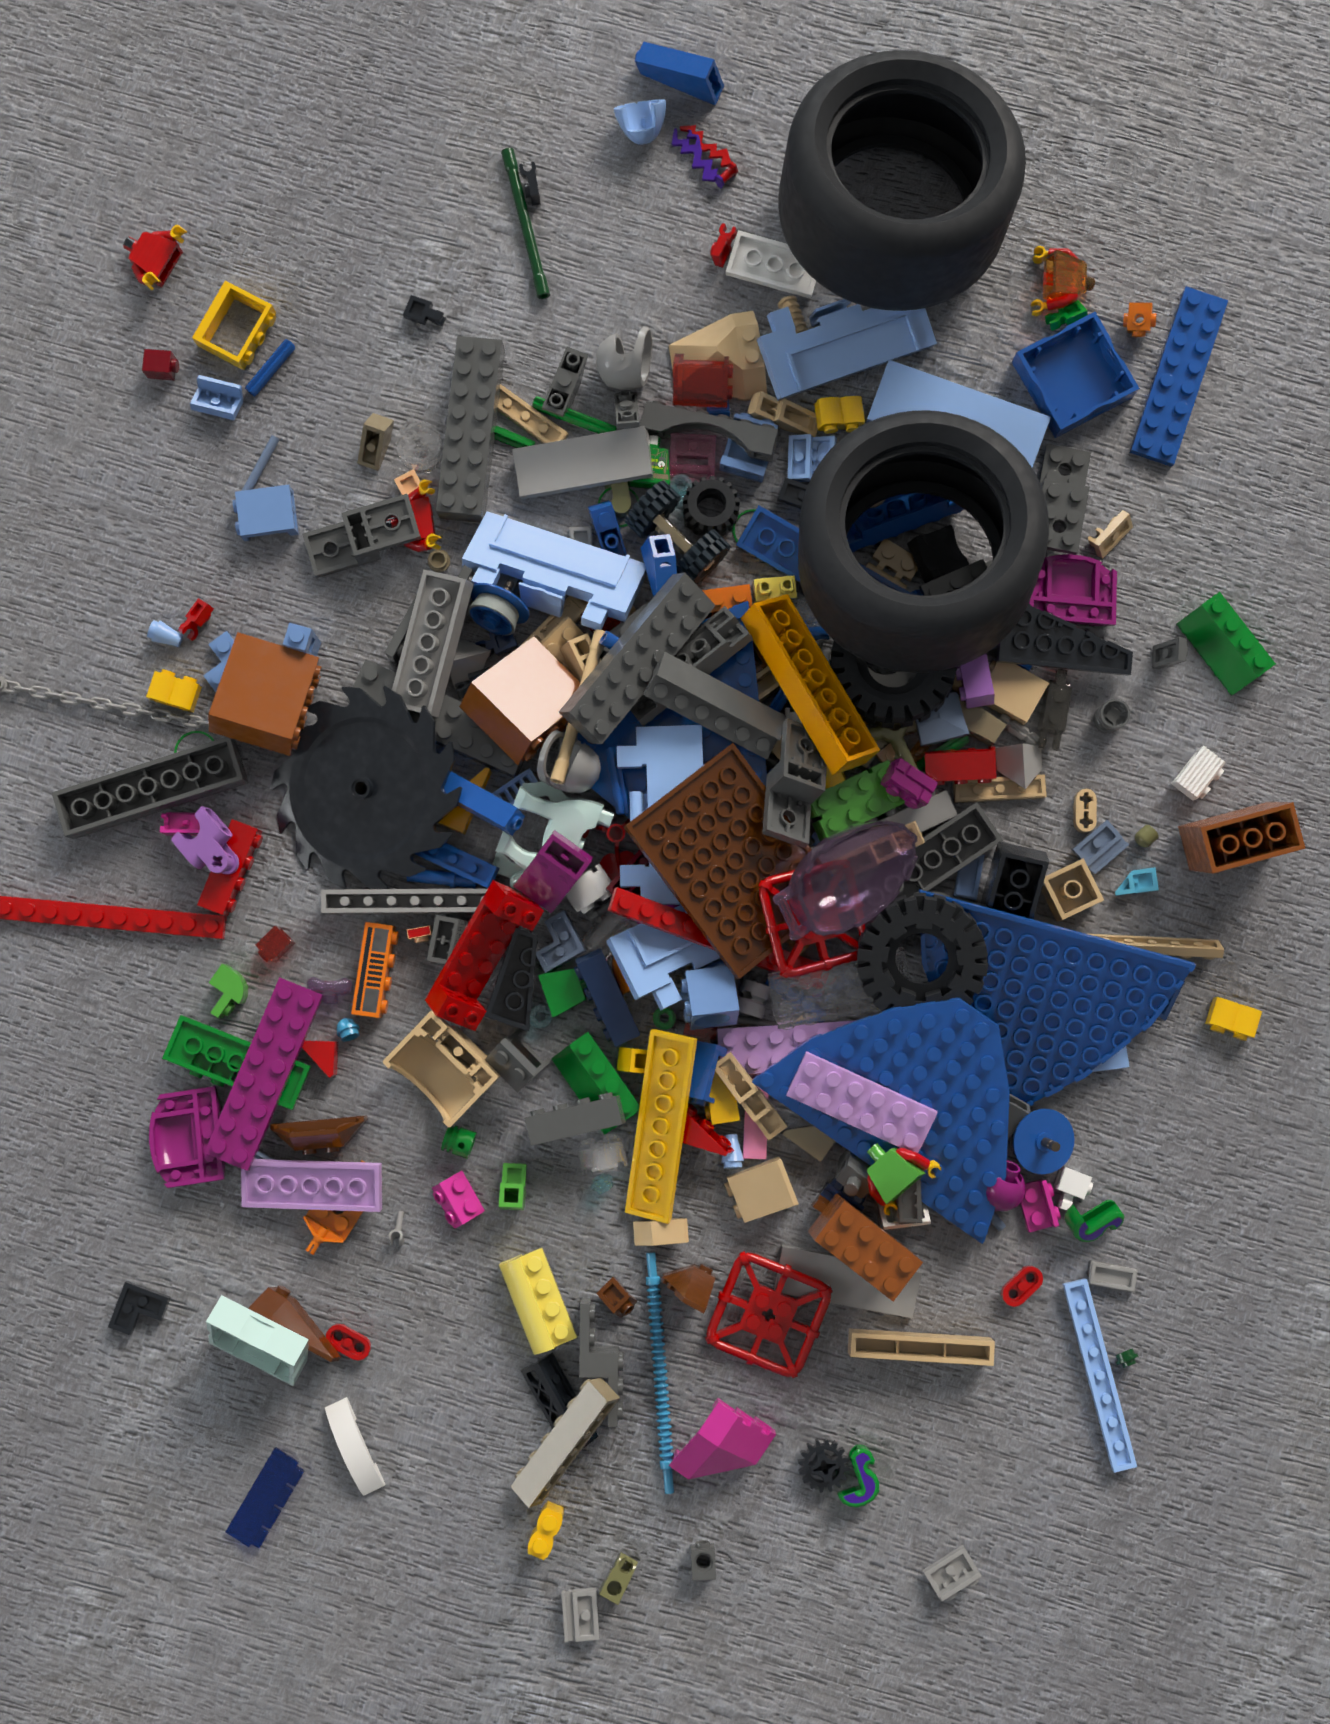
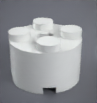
(588, 889)

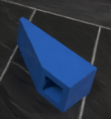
(607, 528)
(659, 560)

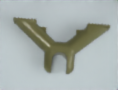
(896, 740)

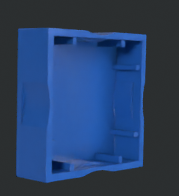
(1075, 374)

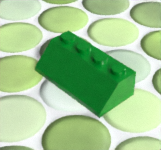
(1225, 643)
(592, 1074)

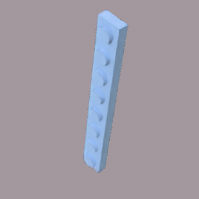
(1099, 1375)

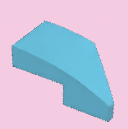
(1139, 882)

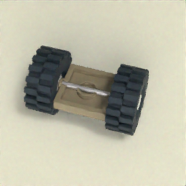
(652, 513)

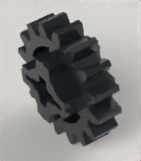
(832, 1462)

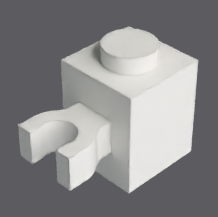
(1072, 1184)

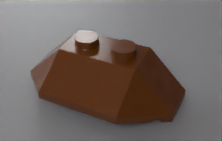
(319, 1133)

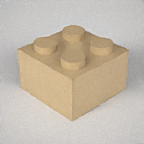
(1070, 890)

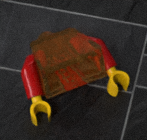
(1063, 278)

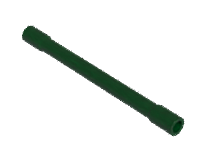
(511, 168)

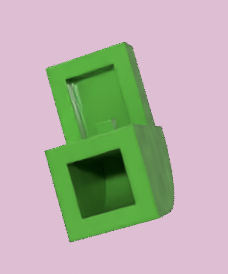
(234, 989)
(513, 1187)

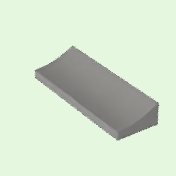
(583, 462)
(432, 641)
(847, 1286)

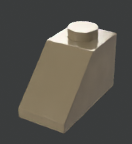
(375, 441)
(810, 1140)

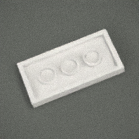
(769, 265)

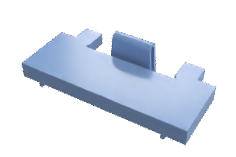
(841, 345)
(914, 390)
(554, 568)
(670, 758)
(650, 955)

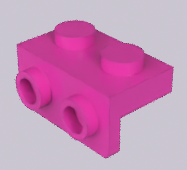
(457, 1199)

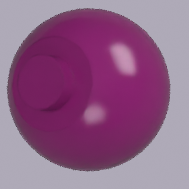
(1008, 1193)

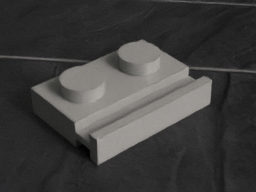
(580, 1615)

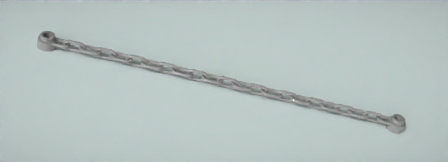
(5, 688)

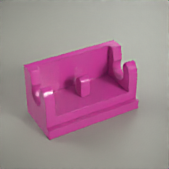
(179, 822)

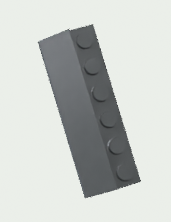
(705, 650)
(715, 705)

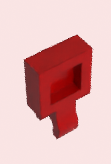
(721, 249)
(196, 616)

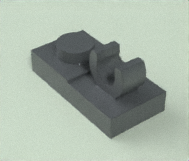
(1169, 653)

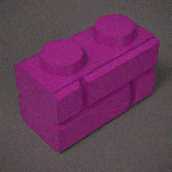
(908, 783)

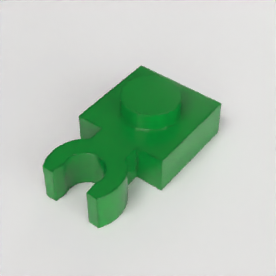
(1066, 315)

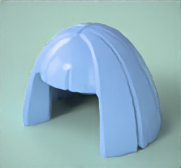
(642, 120)

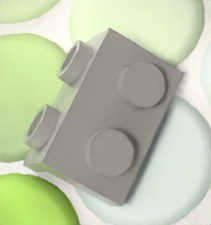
(952, 1574)

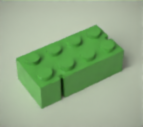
(853, 802)

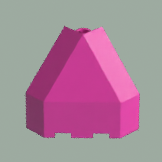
(723, 1443)

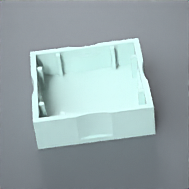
(257, 1340)

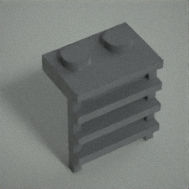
(516, 1061)

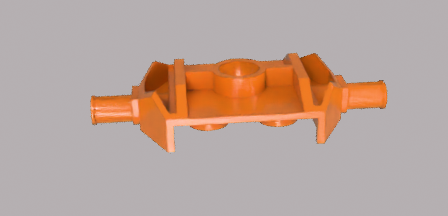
(329, 1226)

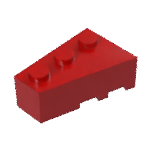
(961, 765)

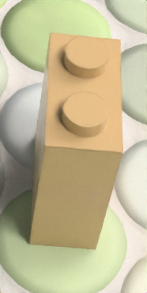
(1015, 690)

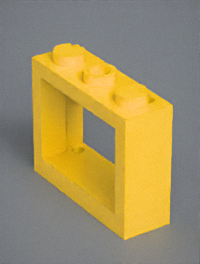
(217, 312)

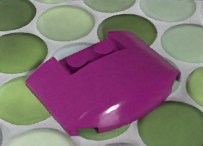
(1077, 590)
(180, 1135)

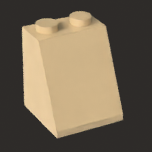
(761, 1190)

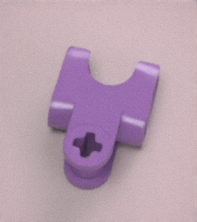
(209, 845)

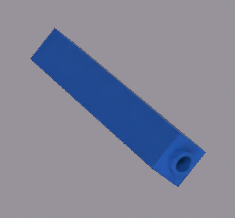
(485, 805)

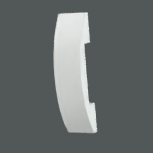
(352, 1447)

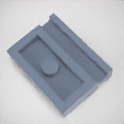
(1100, 847)

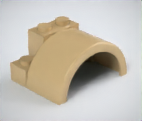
(444, 1066)

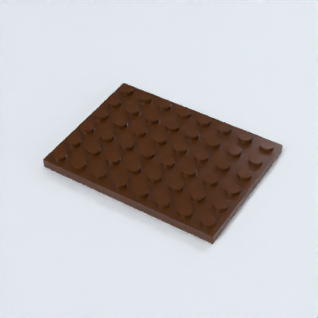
(713, 855)

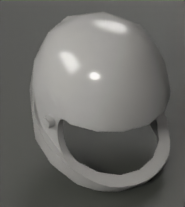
(621, 369)
(582, 770)

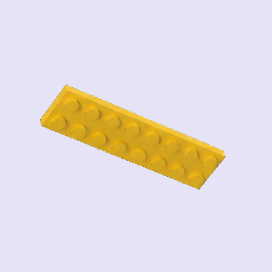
(660, 1125)

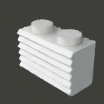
(1198, 773)

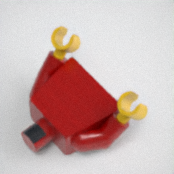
(155, 255)
(424, 518)

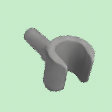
(397, 1231)

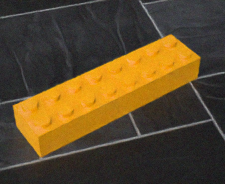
(810, 684)

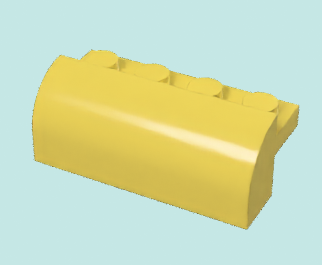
(537, 1301)

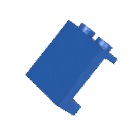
(703, 1071)

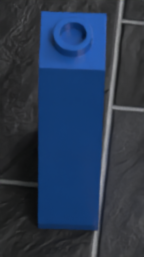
(681, 71)

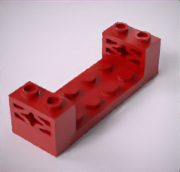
(478, 953)

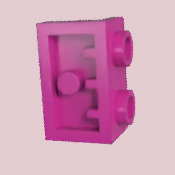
(1038, 1206)

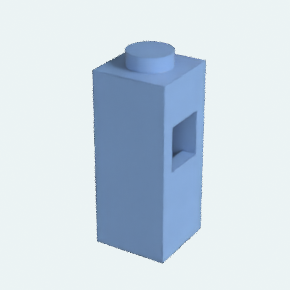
(302, 639)

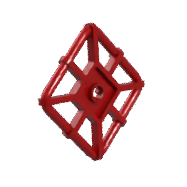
(786, 968)
(762, 1300)

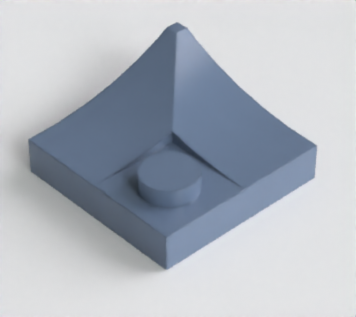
(944, 724)

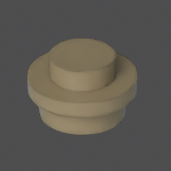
(439, 561)

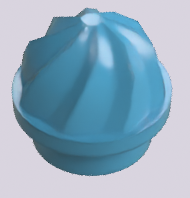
(347, 1029)

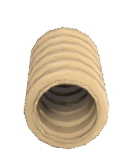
(798, 319)

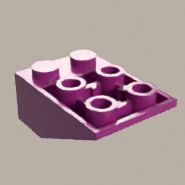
(553, 871)

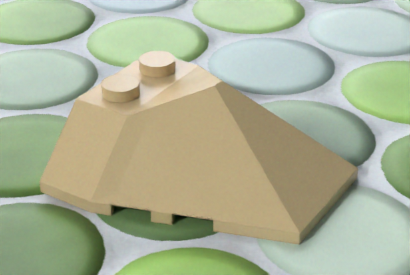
(732, 337)

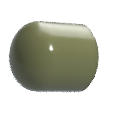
(1146, 836)

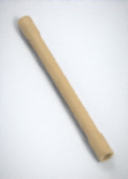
(562, 762)

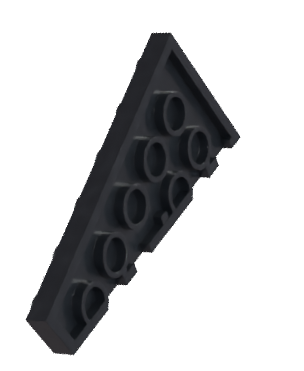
(1056, 643)

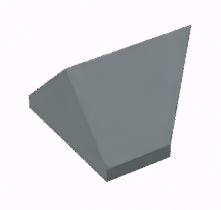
(467, 659)
(1019, 762)

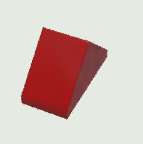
(324, 1054)

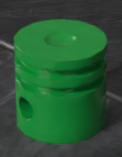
(459, 1141)

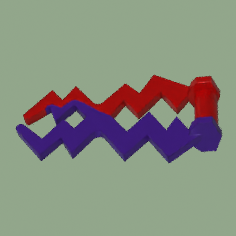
(698, 148)

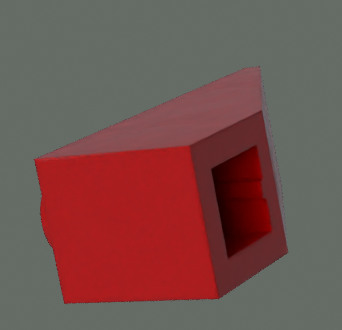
(701, 1134)

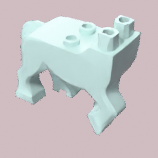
(565, 814)

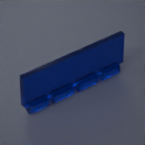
(259, 1503)

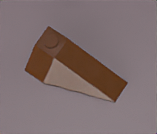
(691, 1285)
(286, 1311)

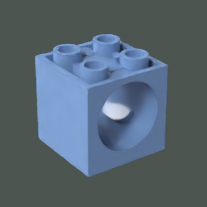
(709, 998)

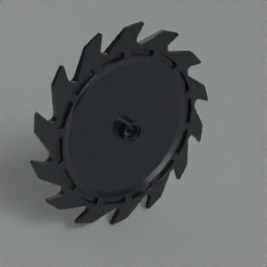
(402, 794)

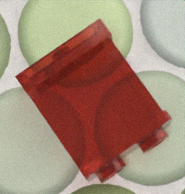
(701, 382)

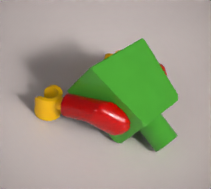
(895, 1173)

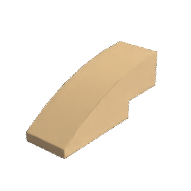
(783, 413)

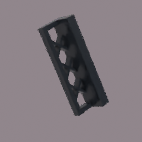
(555, 1384)

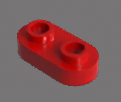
(1023, 1288)
(348, 1343)

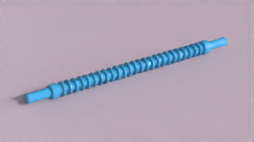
(653, 1282)

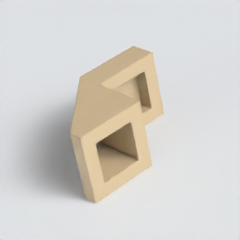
(658, 1233)

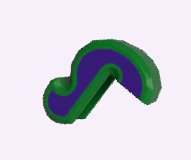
(1095, 1221)
(868, 1482)

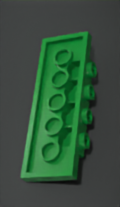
(220, 1057)

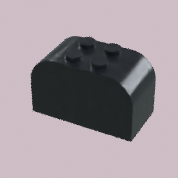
(1015, 879)

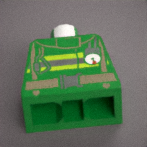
(660, 466)

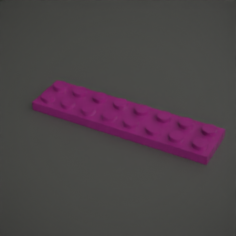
(264, 1074)

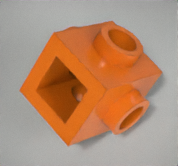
(1136, 311)

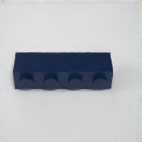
(607, 997)

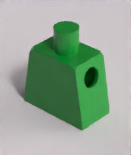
(562, 990)

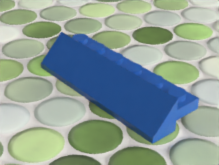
(898, 516)

